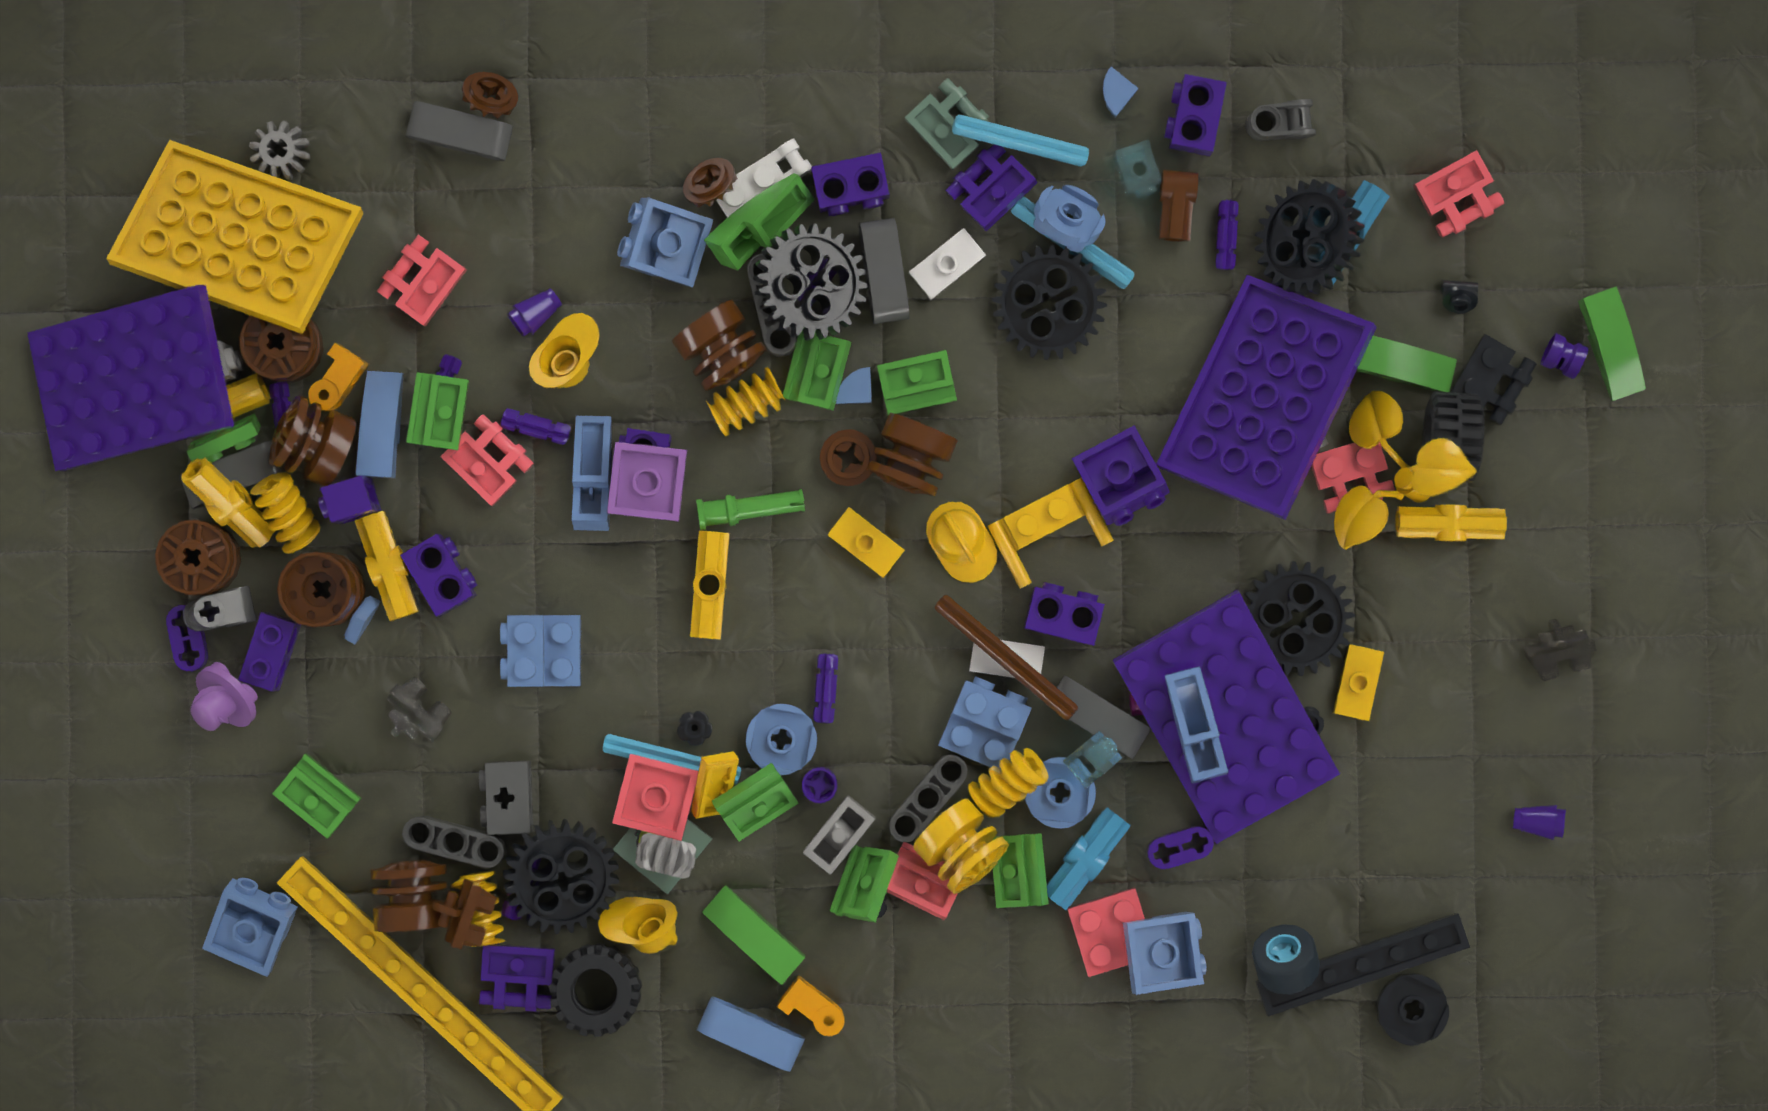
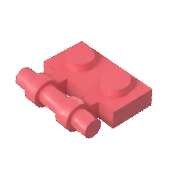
(1453, 184)
(429, 287)
(1347, 464)
(480, 468)

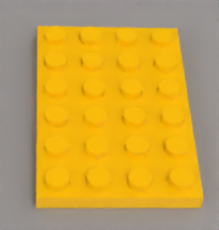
(238, 232)

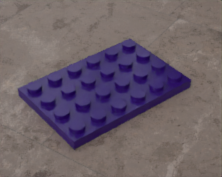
(131, 378)
(1266, 396)
(1260, 722)

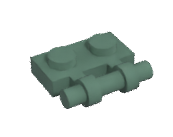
(935, 123)

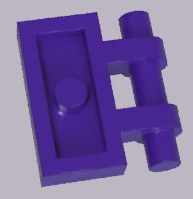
(998, 192)
(517, 965)

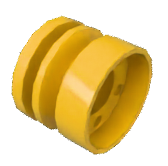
(955, 840)

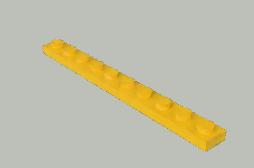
(418, 988)

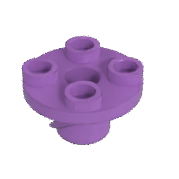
(222, 699)

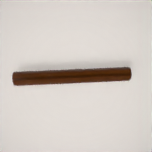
(1006, 657)

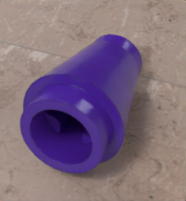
(534, 312)
(1540, 821)

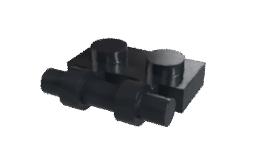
(1484, 371)

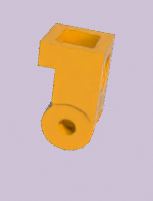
(338, 379)
(815, 1005)

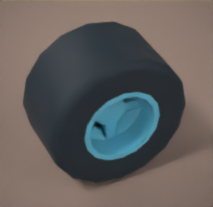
(1286, 959)

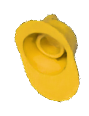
(565, 352)
(961, 542)
(641, 923)

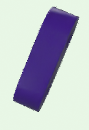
(179, 645)
(1183, 855)

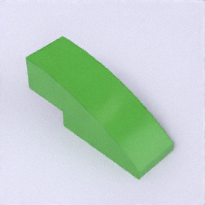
(759, 221)
(1613, 343)
(1408, 365)
(754, 934)

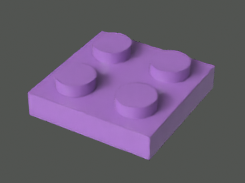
(647, 481)

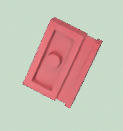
(920, 884)

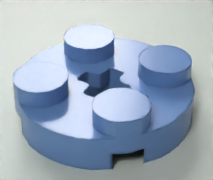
(1052, 220)
(798, 727)
(1072, 808)

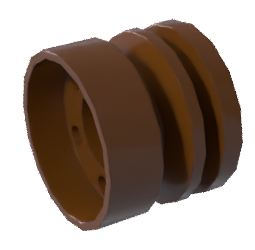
(719, 345)
(289, 365)
(319, 444)
(912, 455)
(218, 557)
(301, 589)
(409, 896)

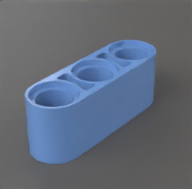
(750, 1034)

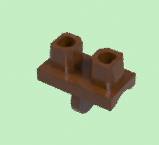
(460, 928)

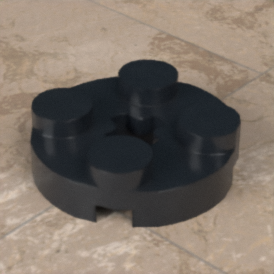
(1431, 1000)

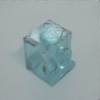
(1137, 154)
(1101, 754)

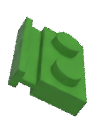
(817, 371)
(917, 383)
(437, 411)
(215, 442)
(317, 796)
(755, 802)
(1021, 873)
(864, 883)

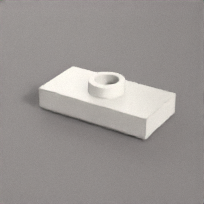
(947, 264)
(983, 663)

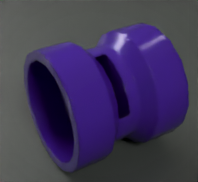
(1564, 356)
(819, 784)

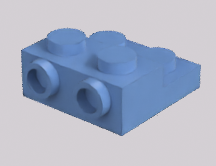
(664, 241)
(541, 650)
(985, 723)
(250, 925)
(1164, 952)

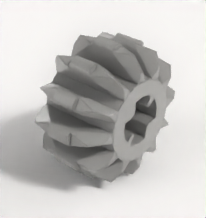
(281, 137)
(665, 855)

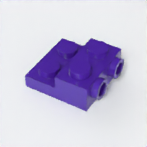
(1121, 477)

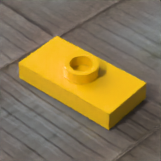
(866, 542)
(1358, 682)
(714, 778)

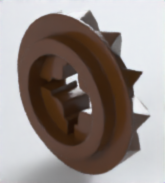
(489, 84)
(701, 177)
(842, 442)

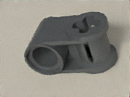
(1289, 121)
(224, 610)

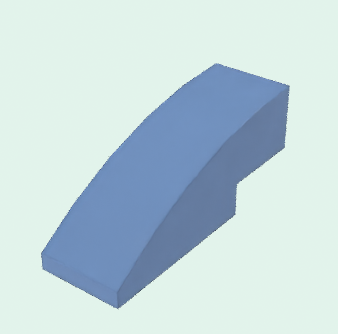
(380, 425)
(591, 473)
(1196, 725)

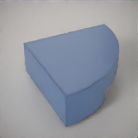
(1117, 91)
(856, 388)
(361, 619)

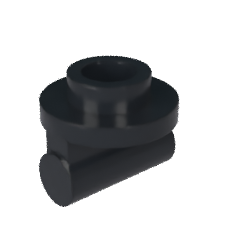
(1459, 295)

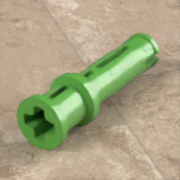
(732, 510)

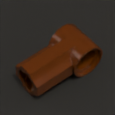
(1177, 195)

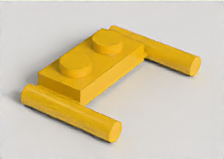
(1042, 519)

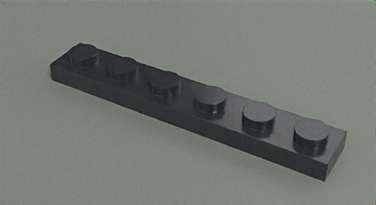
(1374, 961)

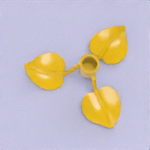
(1438, 469)

